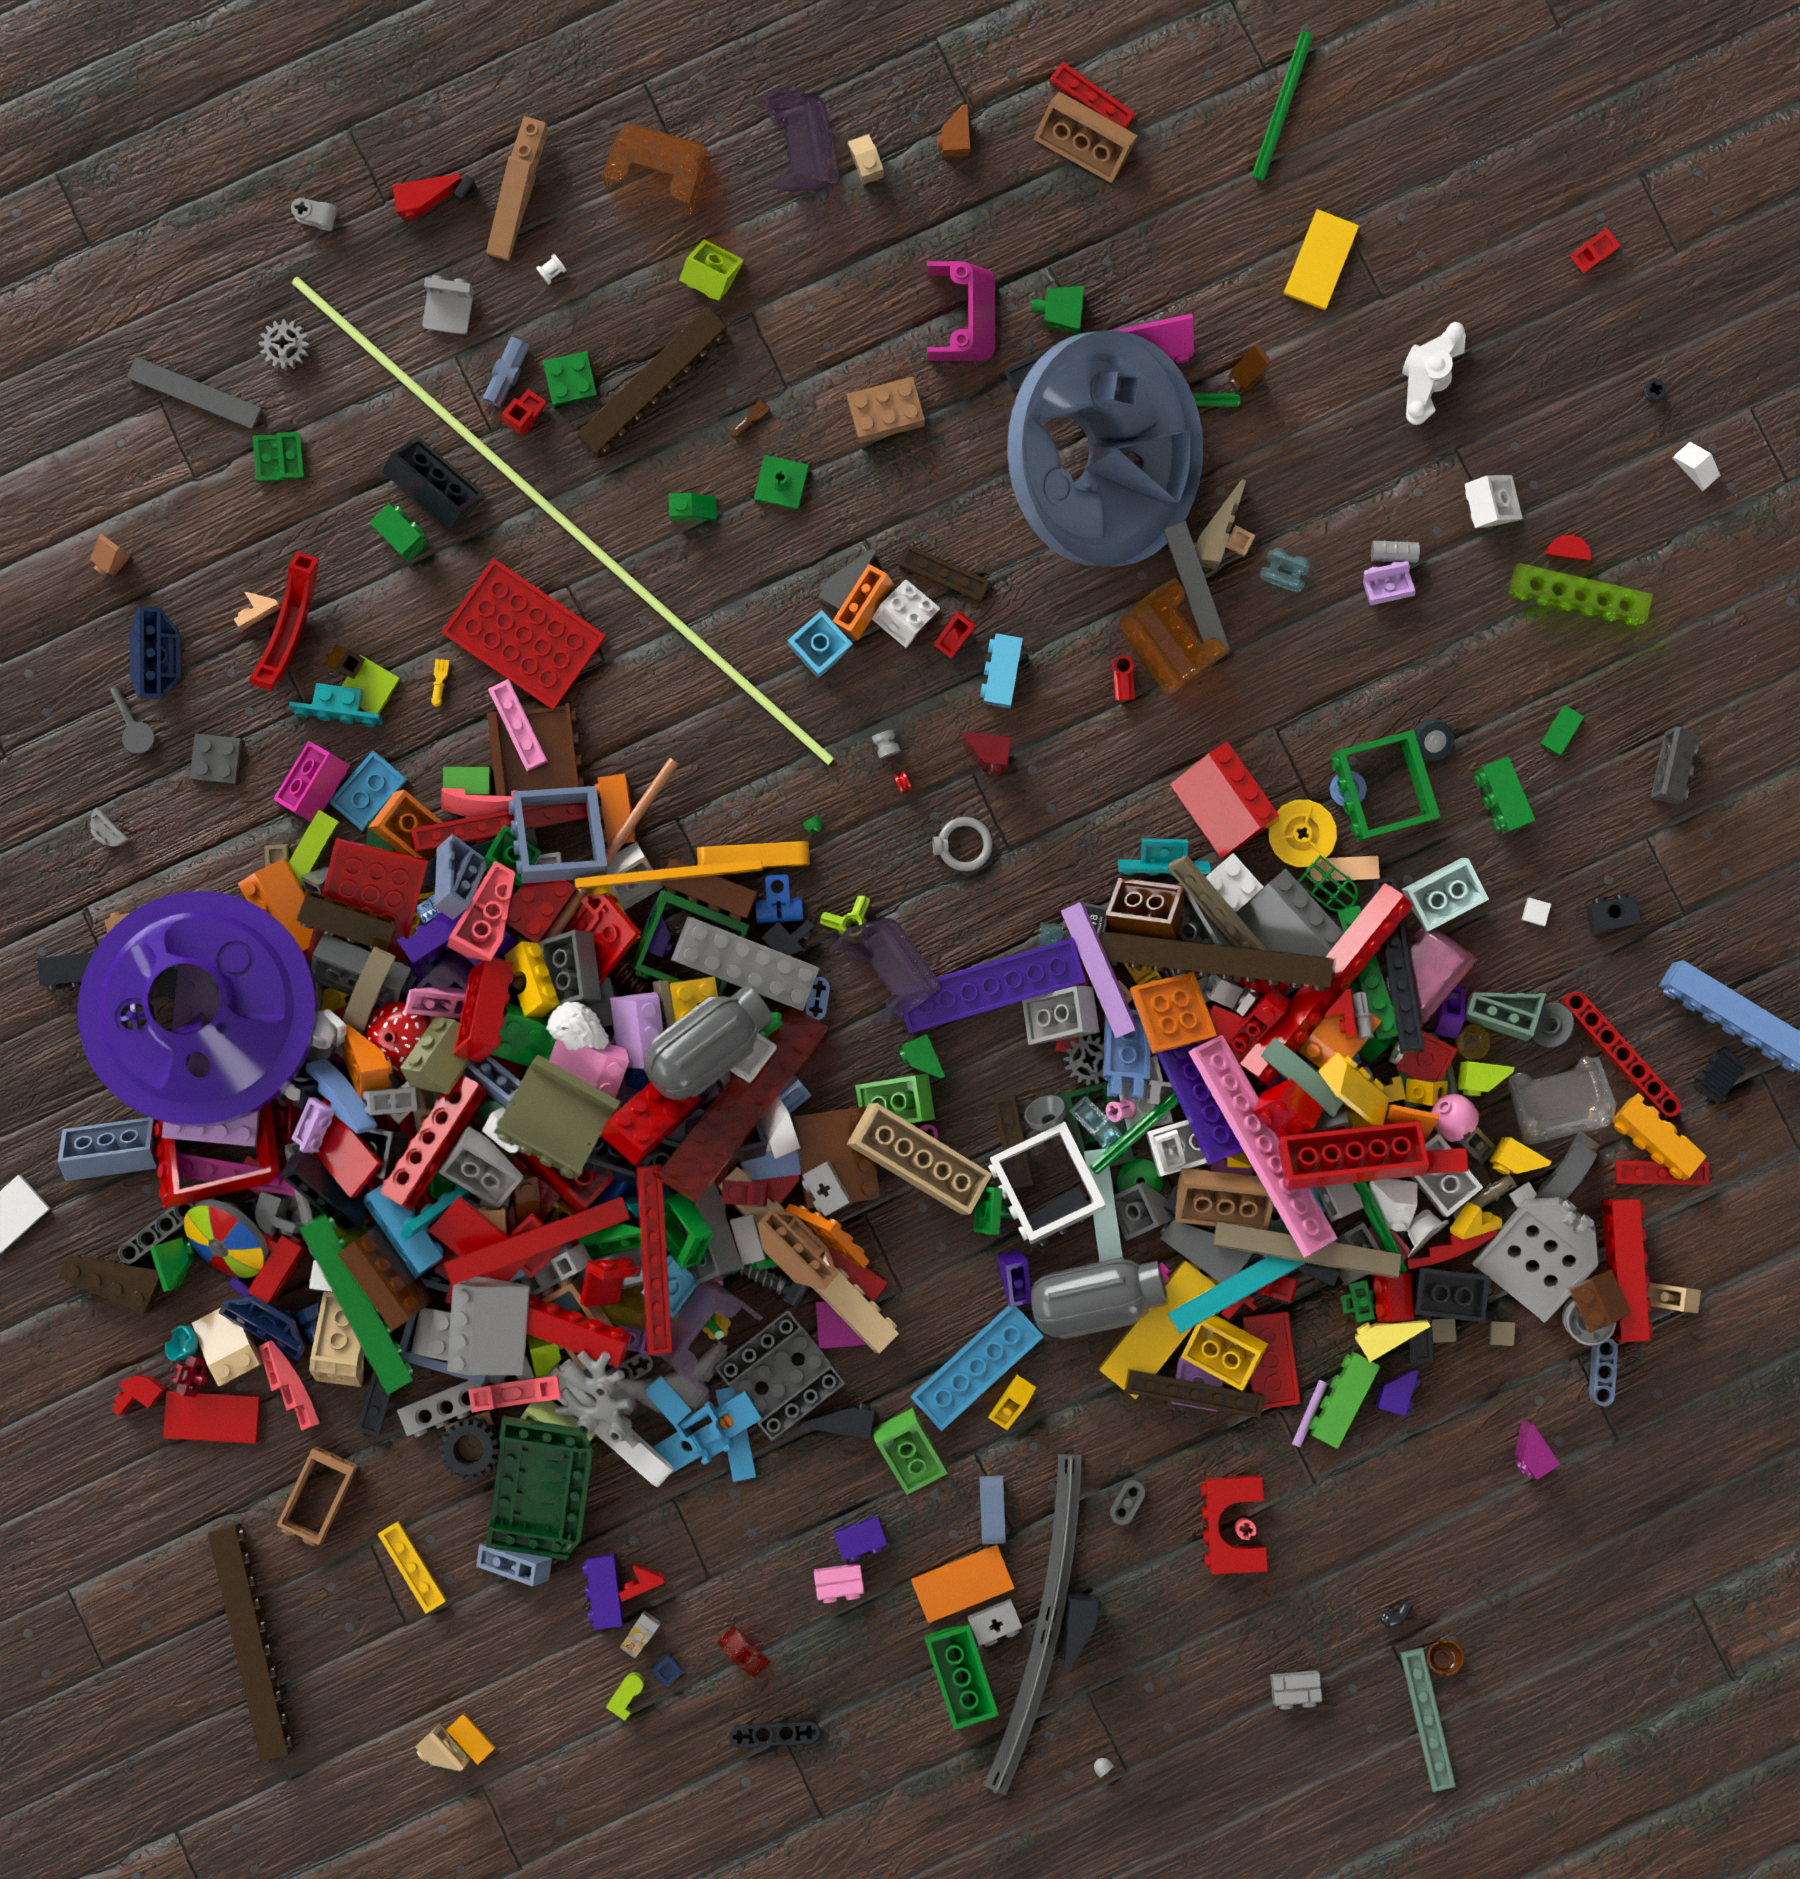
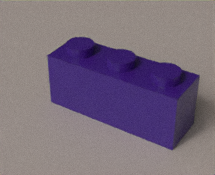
(603, 1591)

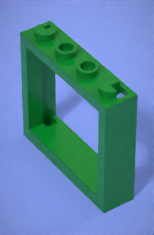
(1419, 779)
(665, 897)

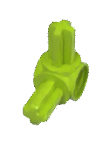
(855, 917)

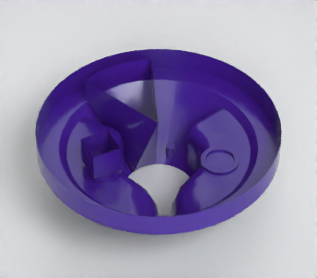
(252, 1041)

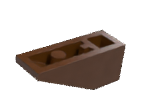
(1249, 369)
(526, 1197)

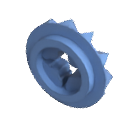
(1359, 784)

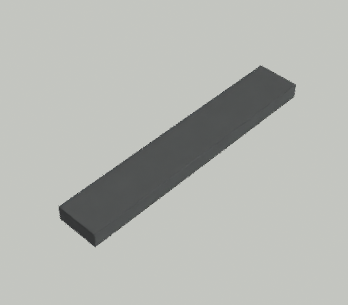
(194, 393)
(1194, 582)

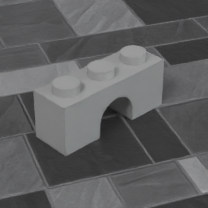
(558, 1269)

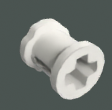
(551, 269)

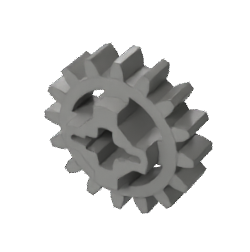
(285, 354)

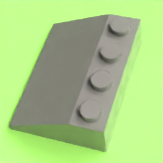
(488, 1327)

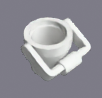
(328, 1030)

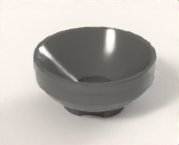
(1044, 1109)

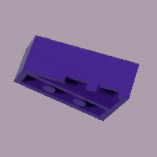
(430, 940)

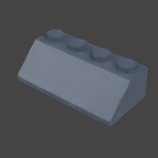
(108, 1149)

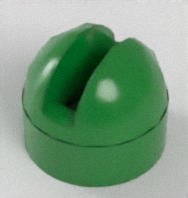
(813, 825)

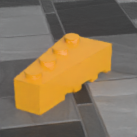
(1658, 1138)

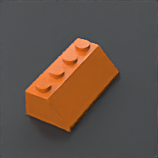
(280, 895)

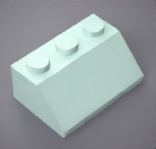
(1445, 893)

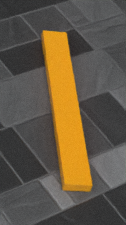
(668, 874)

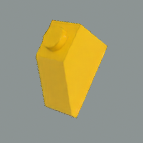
(1012, 1402)

